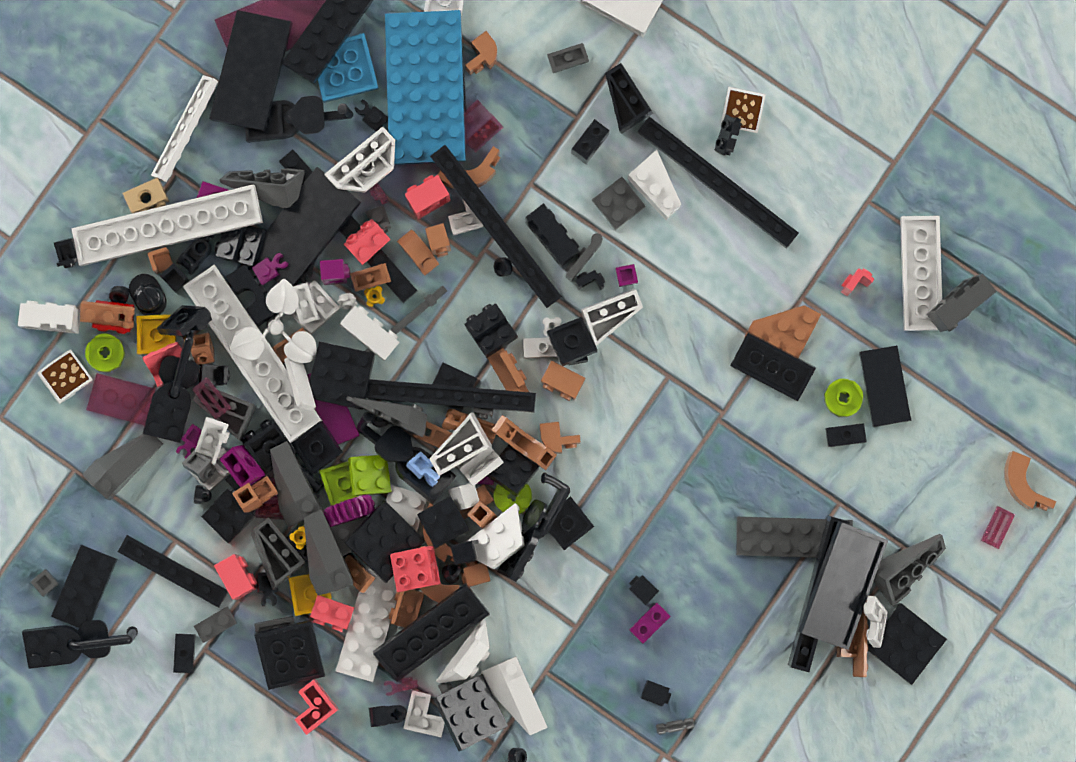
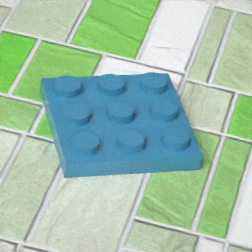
(348, 71)

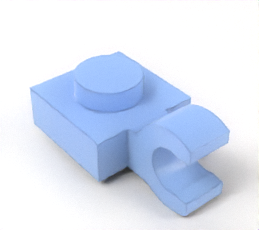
(422, 466)

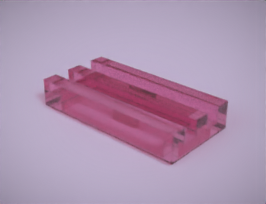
(221, 411)
(990, 541)

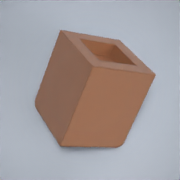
(160, 260)

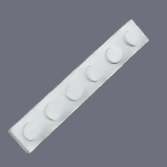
(184, 128)

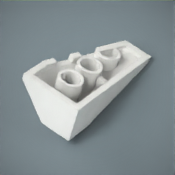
(514, 693)

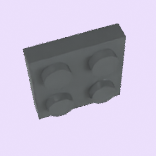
(618, 203)

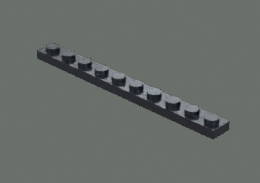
(718, 182)
(495, 226)
(399, 283)
(451, 395)

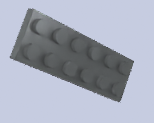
(779, 536)

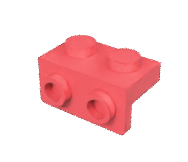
(366, 241)
(862, 276)
(332, 612)

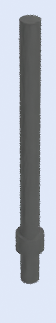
(430, 300)

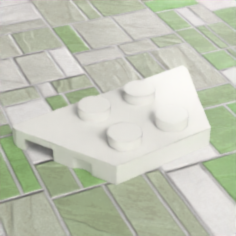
(499, 538)

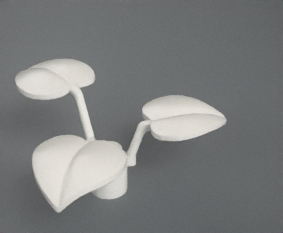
(280, 299)

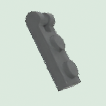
(584, 256)

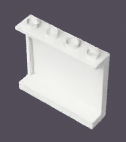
(630, 14)

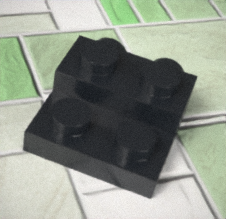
(241, 245)
(184, 320)
(490, 330)
(262, 440)
(227, 516)

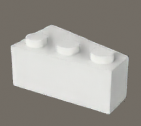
(655, 185)
(609, 314)
(49, 317)
(370, 332)
(462, 445)

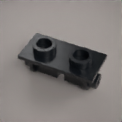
(729, 127)

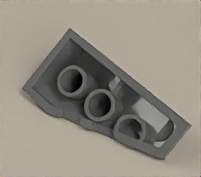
(272, 188)
(404, 416)
(117, 467)
(294, 491)
(325, 561)
(901, 569)

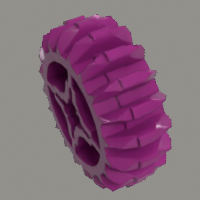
(349, 510)

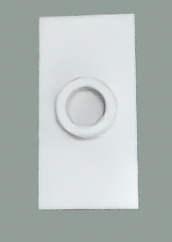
(538, 348)

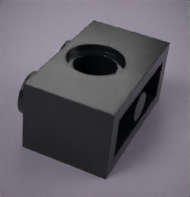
(590, 141)

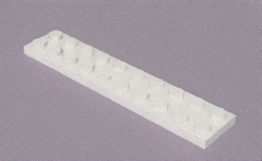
(167, 225)
(265, 373)
(372, 609)

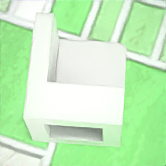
(464, 496)

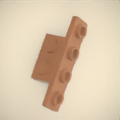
(507, 372)
(858, 648)

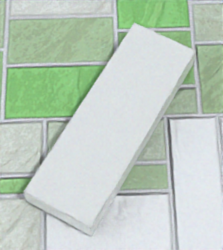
(300, 384)

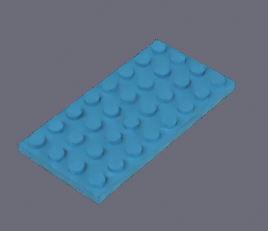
(425, 84)

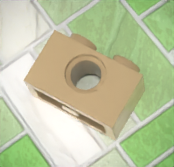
(154, 188)

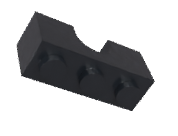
(243, 280)

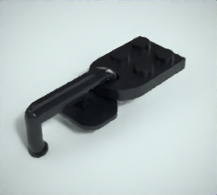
(303, 116)
(170, 412)
(397, 447)
(514, 566)
(52, 646)

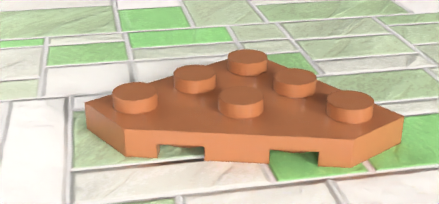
(787, 329)

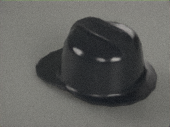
(147, 295)

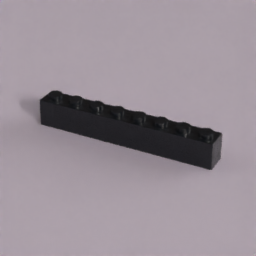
(804, 645)

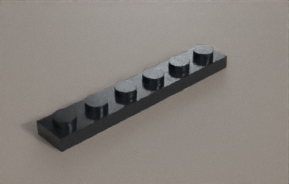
(173, 571)

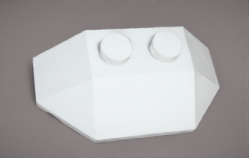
(365, 164)
(468, 656)

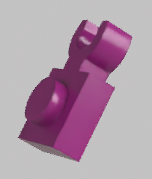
(267, 269)
(191, 438)

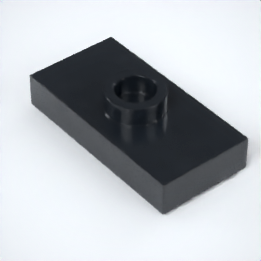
(845, 435)
(184, 653)

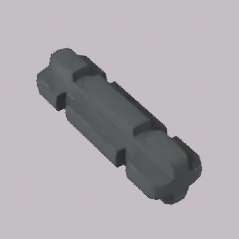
(674, 726)

